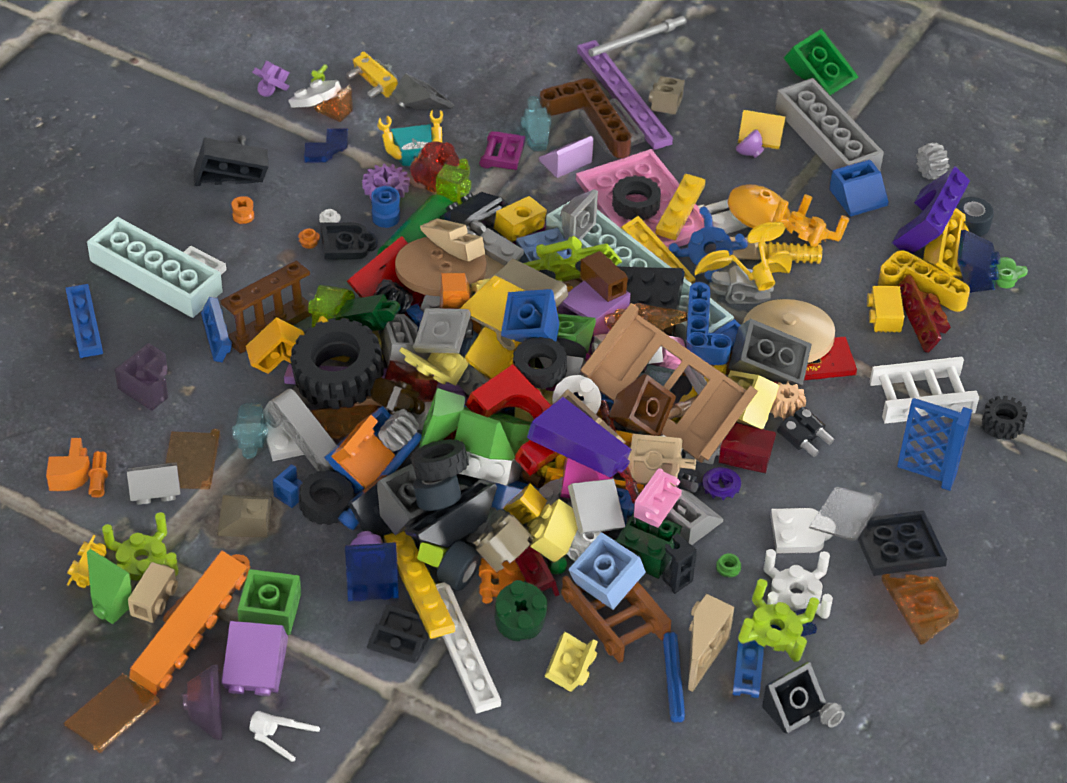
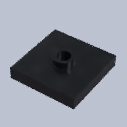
(367, 511)

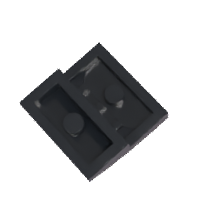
(399, 635)

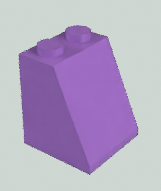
(588, 303)
(254, 658)

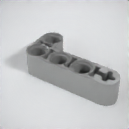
(302, 427)

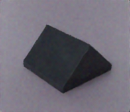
(794, 698)

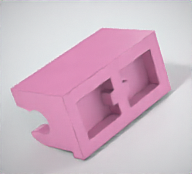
(657, 498)

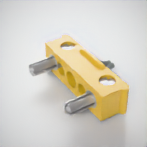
(375, 74)

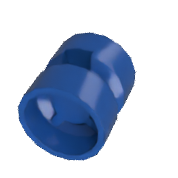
(385, 206)

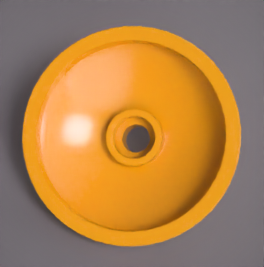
(754, 204)

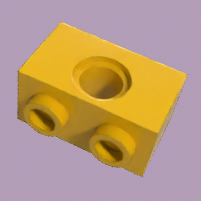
(520, 219)

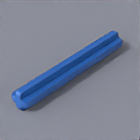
(673, 675)

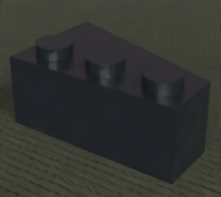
(229, 161)

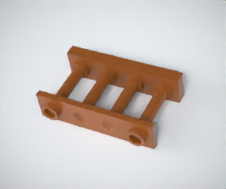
(642, 605)

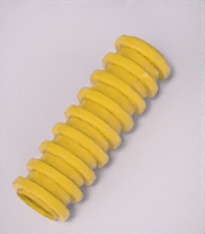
(797, 252)

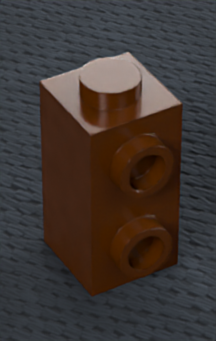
(603, 276)

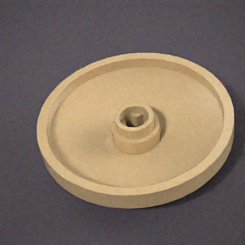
(798, 320)

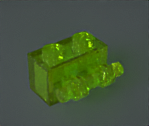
(454, 181)

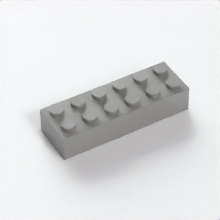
(826, 126)

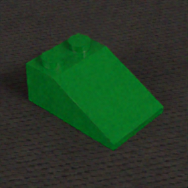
(820, 59)

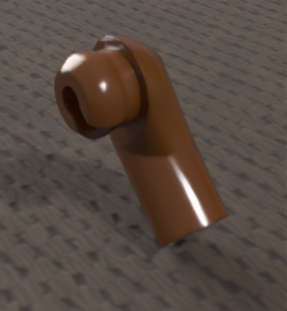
(535, 479)

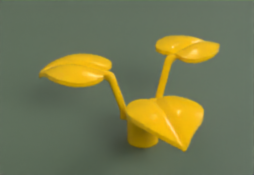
(776, 262)

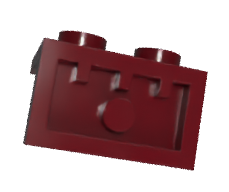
(747, 448)

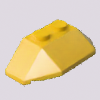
(943, 250)

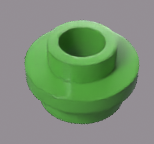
(728, 565)

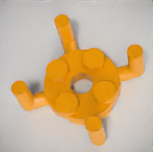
(809, 229)

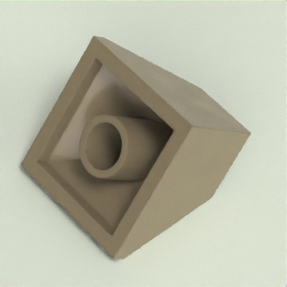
(245, 516)

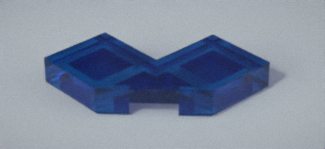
(322, 152)

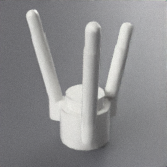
(266, 724)

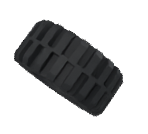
(330, 341)

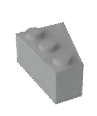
(398, 334)

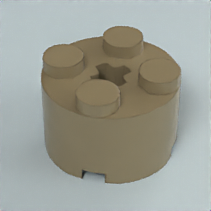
(503, 542)

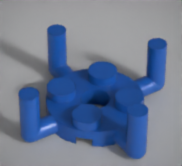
(707, 236)

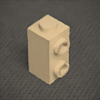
(152, 592)

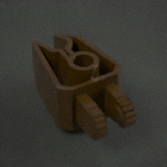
(397, 396)

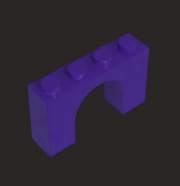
(938, 204)

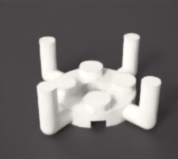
(798, 578)

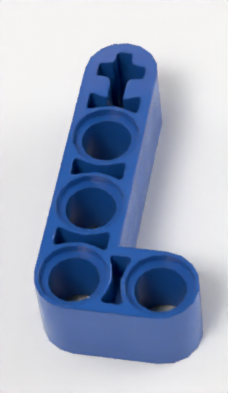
(710, 347)

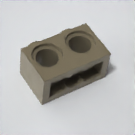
(666, 95)

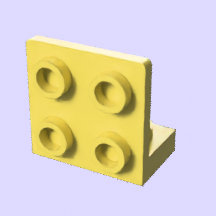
(444, 366)

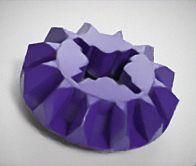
(728, 477)

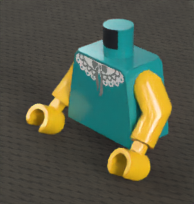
(408, 141)

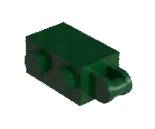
(370, 311)

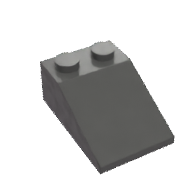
(769, 353)

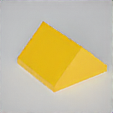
(769, 126)

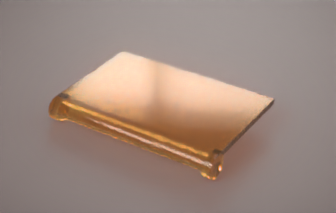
(194, 457)
(111, 712)

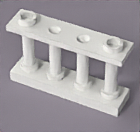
(898, 409)

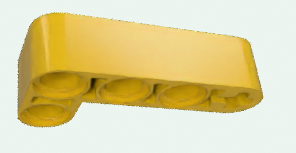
(928, 278)

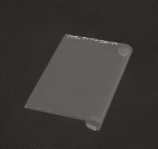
(846, 513)

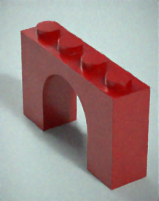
(514, 390)

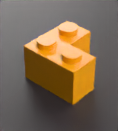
(273, 345)

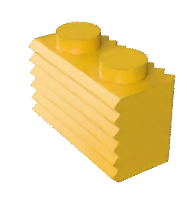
(886, 308)

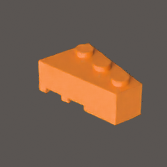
(455, 293)

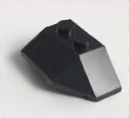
(475, 207)
(456, 521)

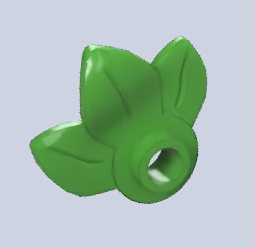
(1009, 272)

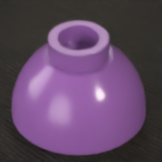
(751, 145)

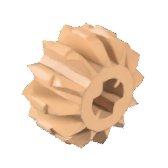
(788, 401)

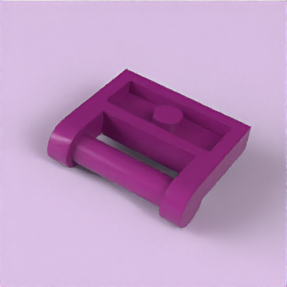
(509, 152)

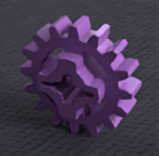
(386, 177)

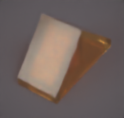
(338, 106)

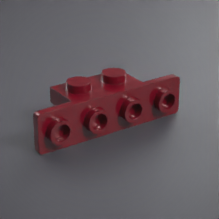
(923, 313)

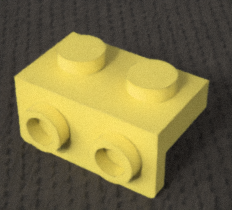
(571, 661)

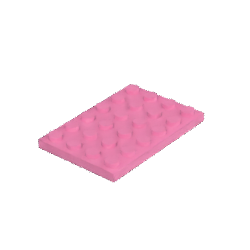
(641, 164)

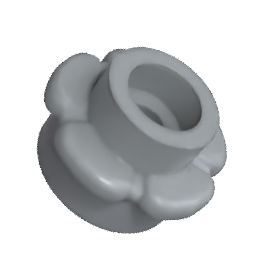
(831, 714)

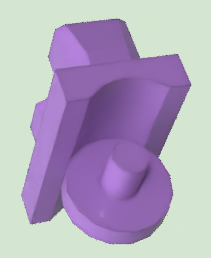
(272, 77)

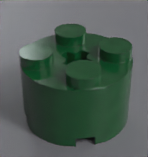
(530, 620)

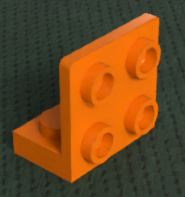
(363, 453)

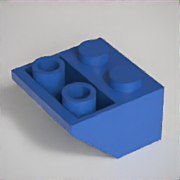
(859, 188)

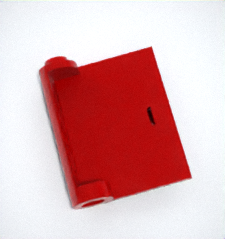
(373, 273)

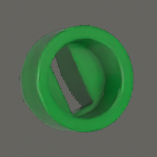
(557, 567)

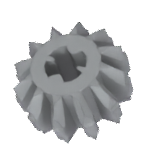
(932, 160)
(398, 430)

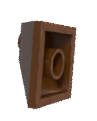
(643, 406)

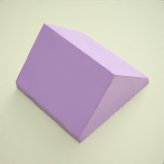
(569, 157)

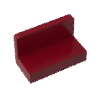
(535, 570)

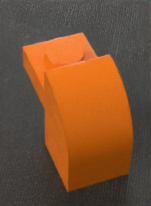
(69, 471)

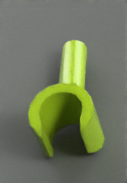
(319, 74)

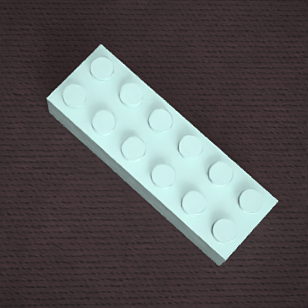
(154, 266)

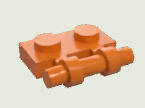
(506, 576)

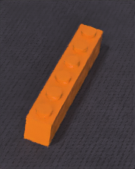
(188, 622)

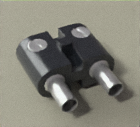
(802, 428)

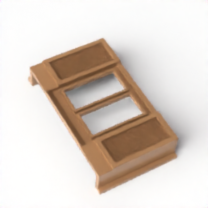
(628, 351)

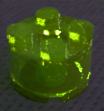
(328, 302)

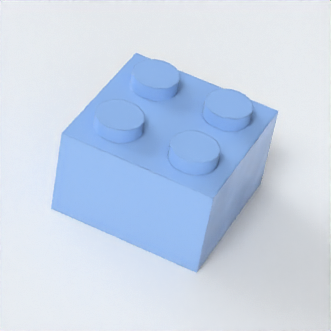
(607, 570)

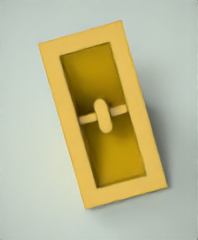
(526, 504)

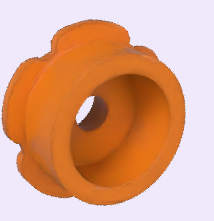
(309, 238)

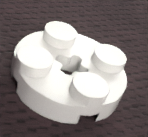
(584, 387)

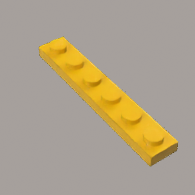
(421, 587)

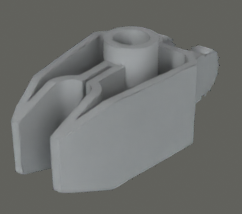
(738, 287)

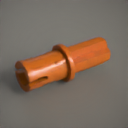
(98, 475)

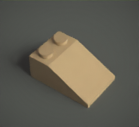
(709, 635)

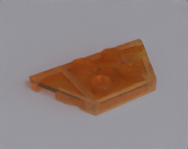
(657, 316)
(922, 603)

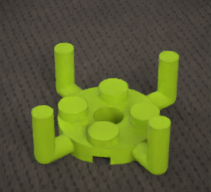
(141, 545)
(778, 614)

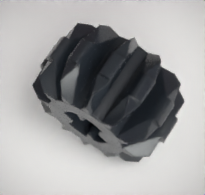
(396, 292)

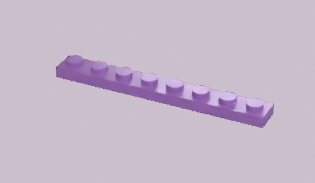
(630, 100)

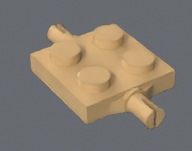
(656, 452)

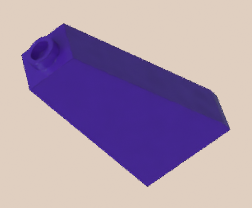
(580, 438)

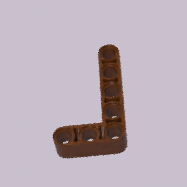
(589, 96)

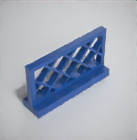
(954, 442)

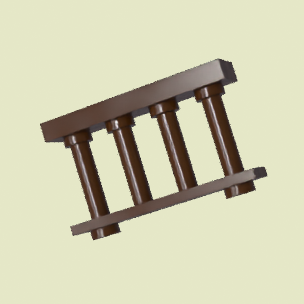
(256, 292)

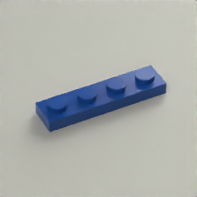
(84, 321)

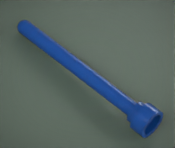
(348, 518)

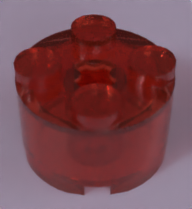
(430, 162)

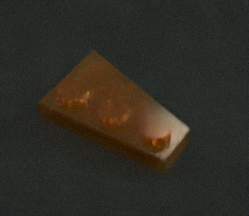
(343, 420)

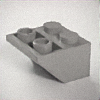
(693, 516)

